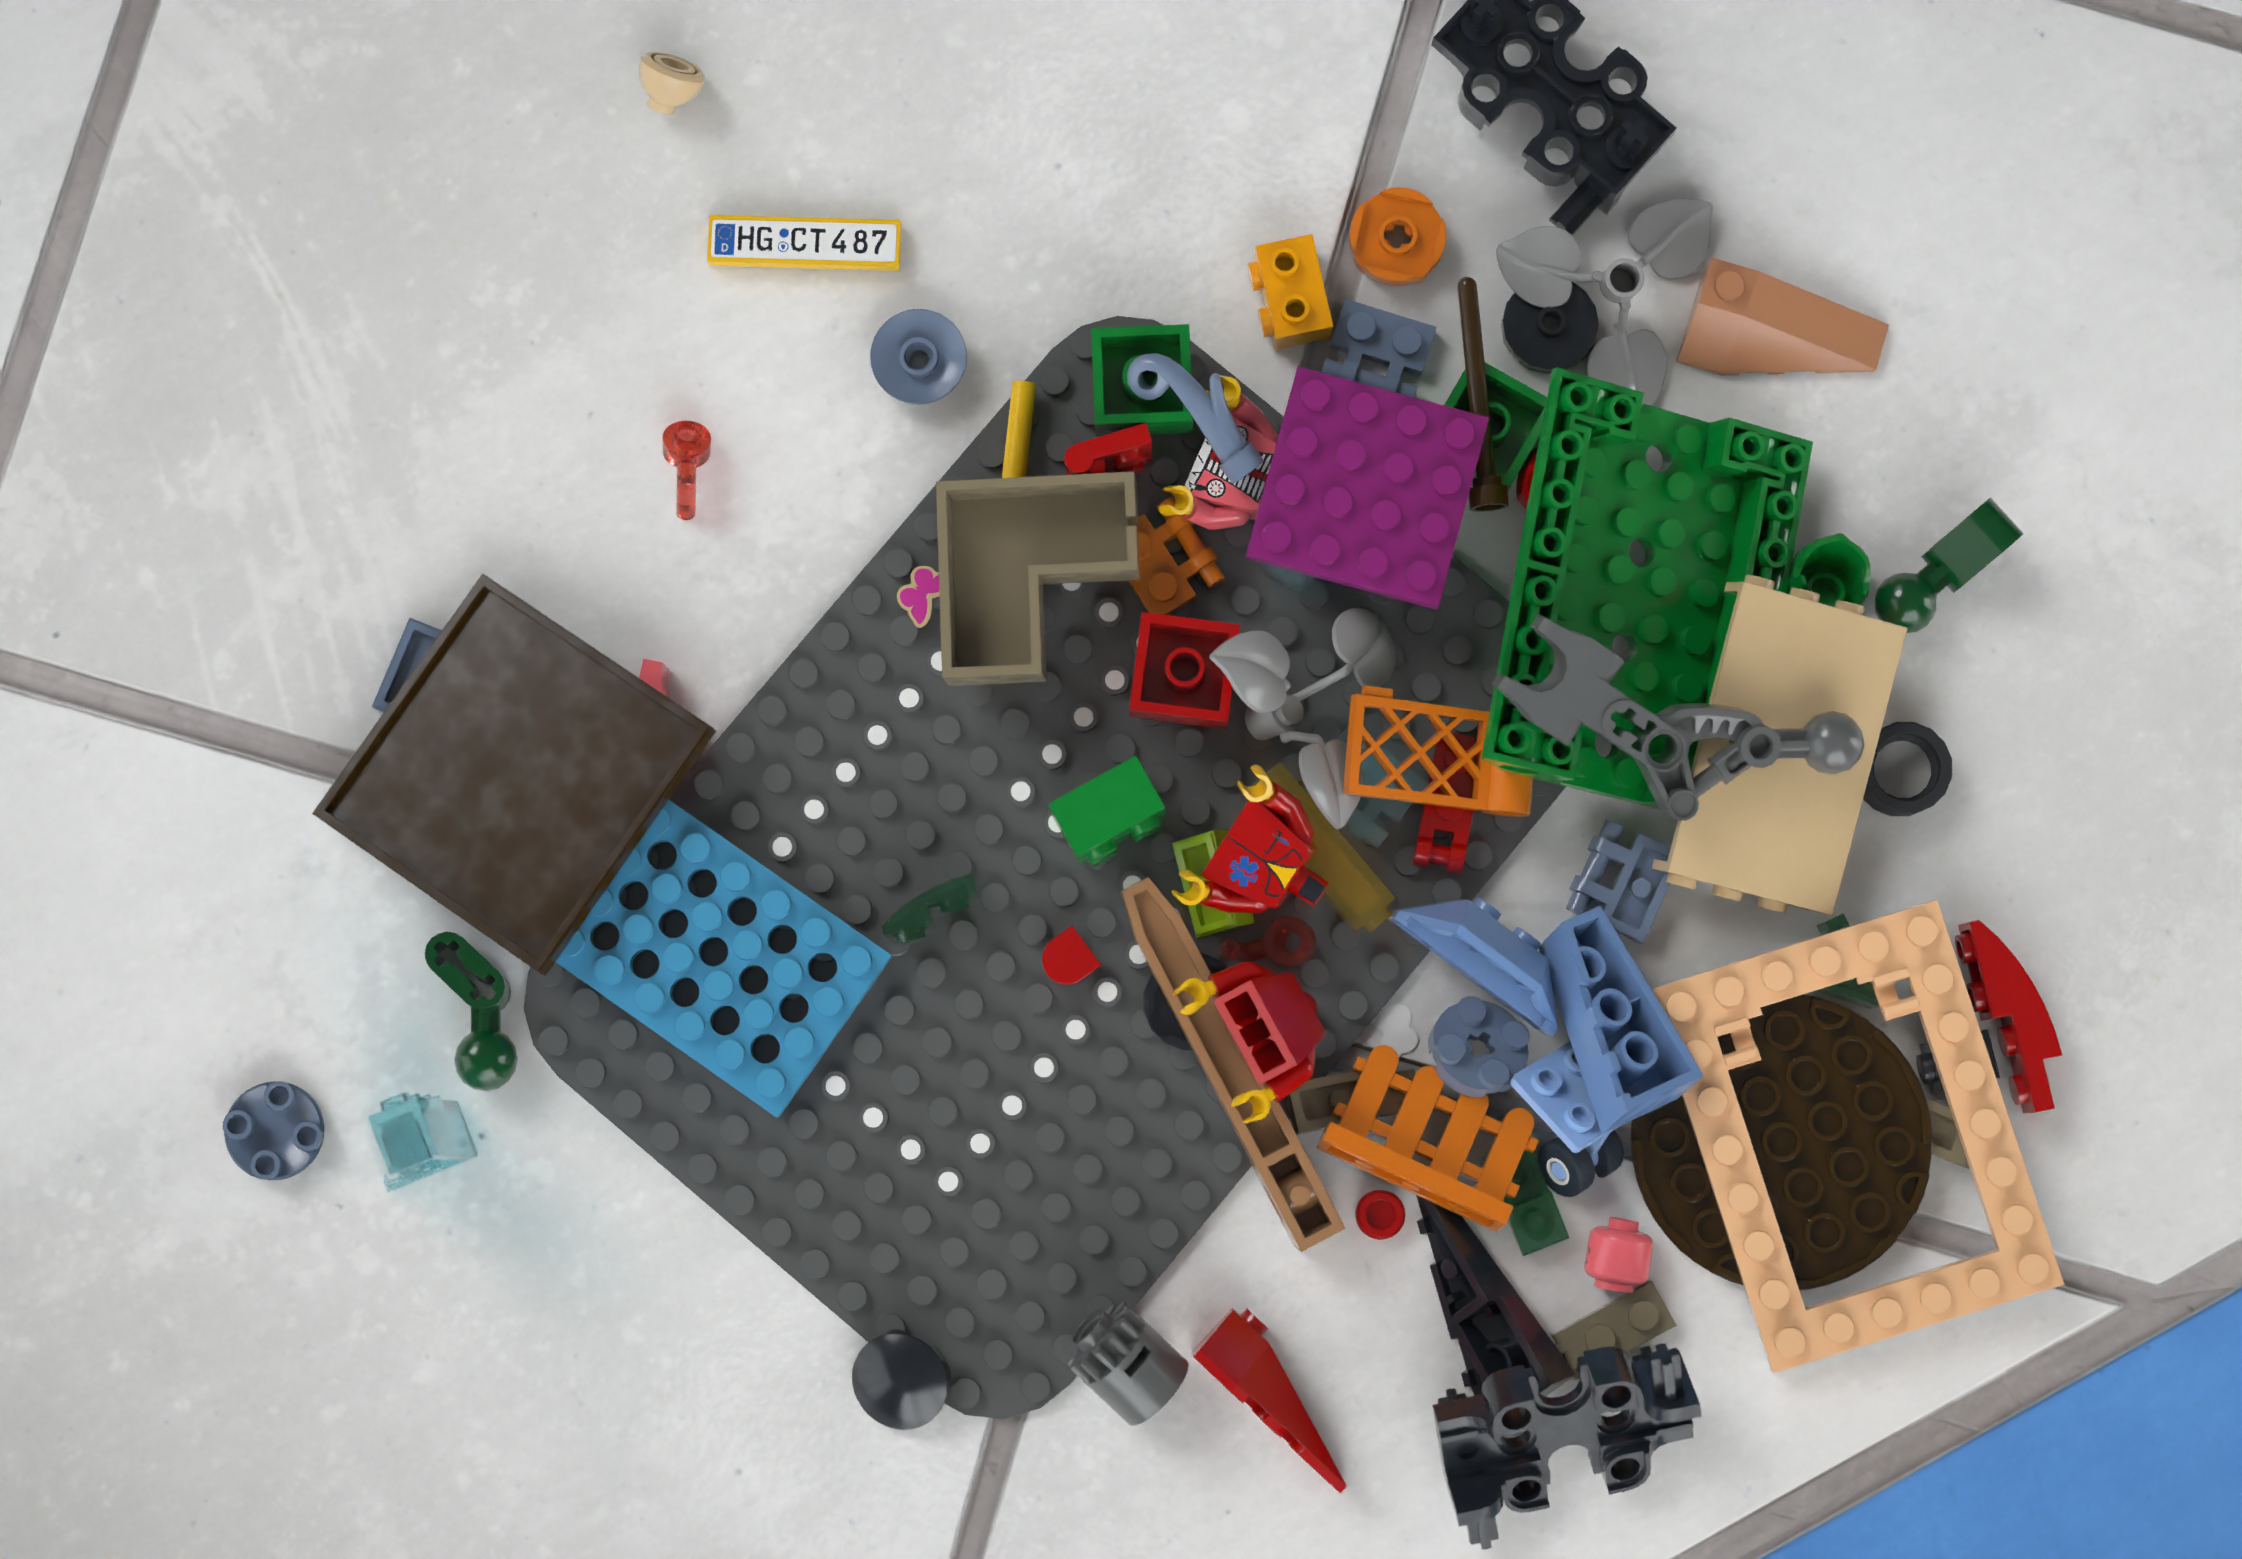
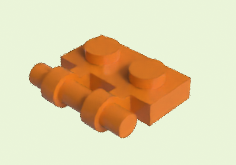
(1164, 583)

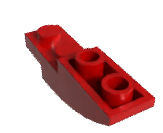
(2006, 992)

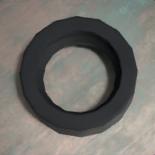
(1940, 770)

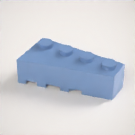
(1615, 1022)

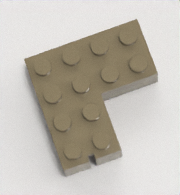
(1008, 541)

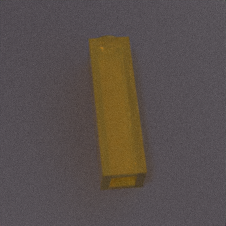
(1353, 886)

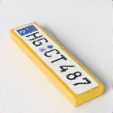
(804, 242)

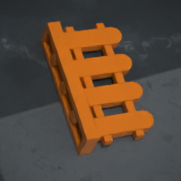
(1448, 1160)

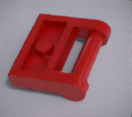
(1111, 453)

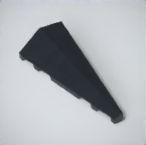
(1484, 1308)

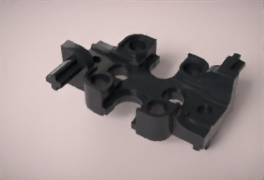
(1599, 158)
(1490, 1468)

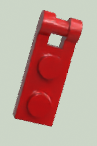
(1446, 819)

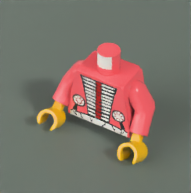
(1208, 494)

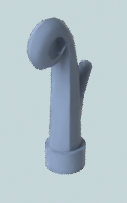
(1208, 412)

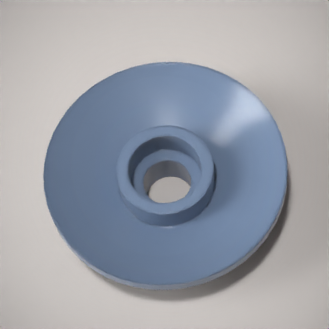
(911, 334)

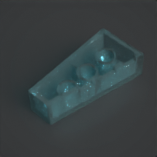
(417, 1138)

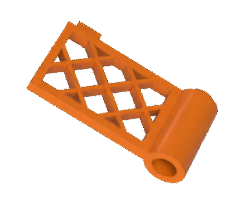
(1493, 789)

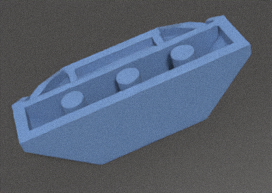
(1487, 954)

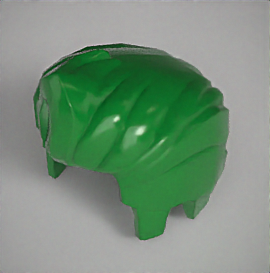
(1833, 569)

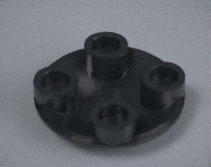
(900, 1380)

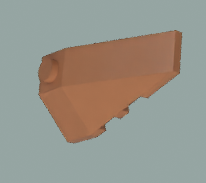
(1766, 325)

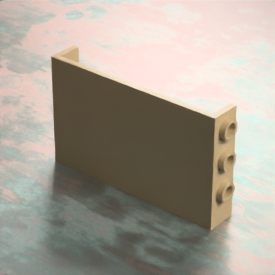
(1786, 825)

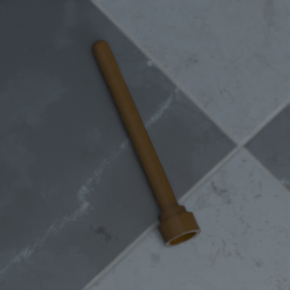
(1487, 488)

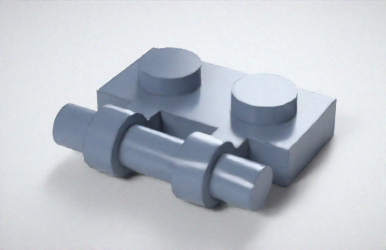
(1381, 339)
(1637, 889)

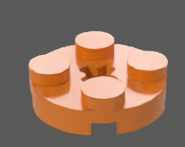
(1421, 223)

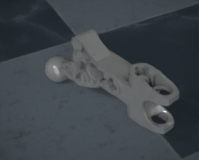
(1581, 694)

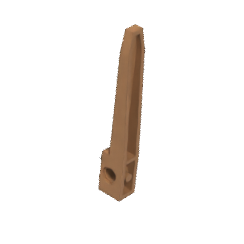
(1269, 1142)

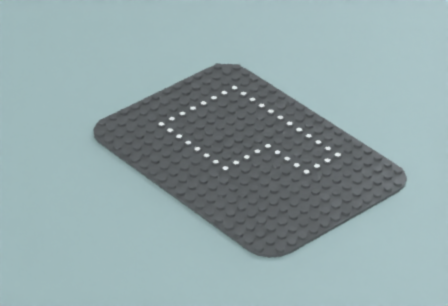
(976, 1135)

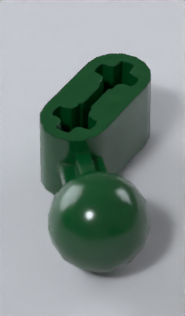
(1951, 562)
(486, 1055)

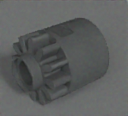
(1126, 1363)

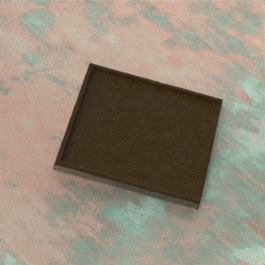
(514, 773)

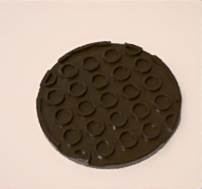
(1833, 1133)

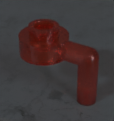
(686, 447)
(1274, 944)

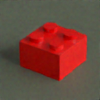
(1174, 671)

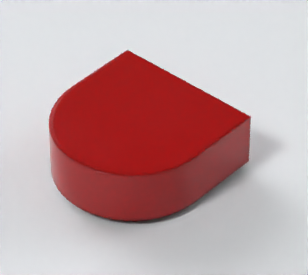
(1068, 958)

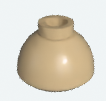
(669, 80)

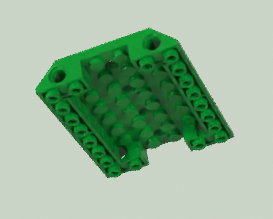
(1707, 518)

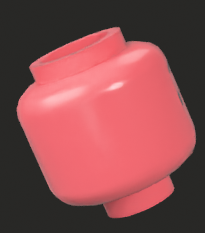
(1618, 1255)

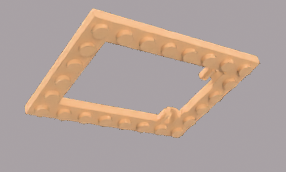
(1880, 950)

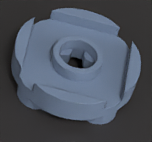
(1496, 1029)

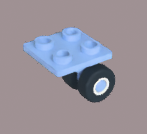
(1560, 1098)

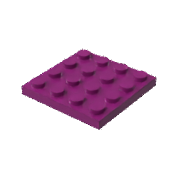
(1367, 488)

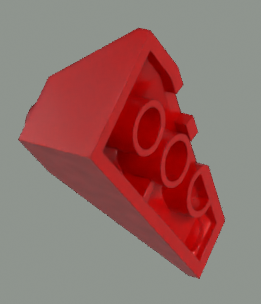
(1252, 1373)

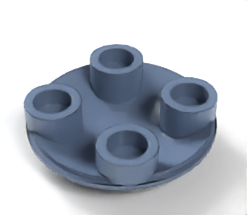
(274, 1130)

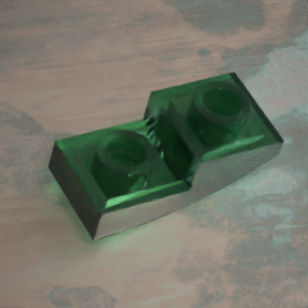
(916, 916)
(1535, 1214)

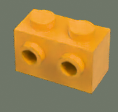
(1291, 292)

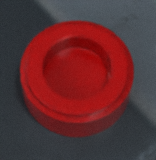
(1380, 1214)

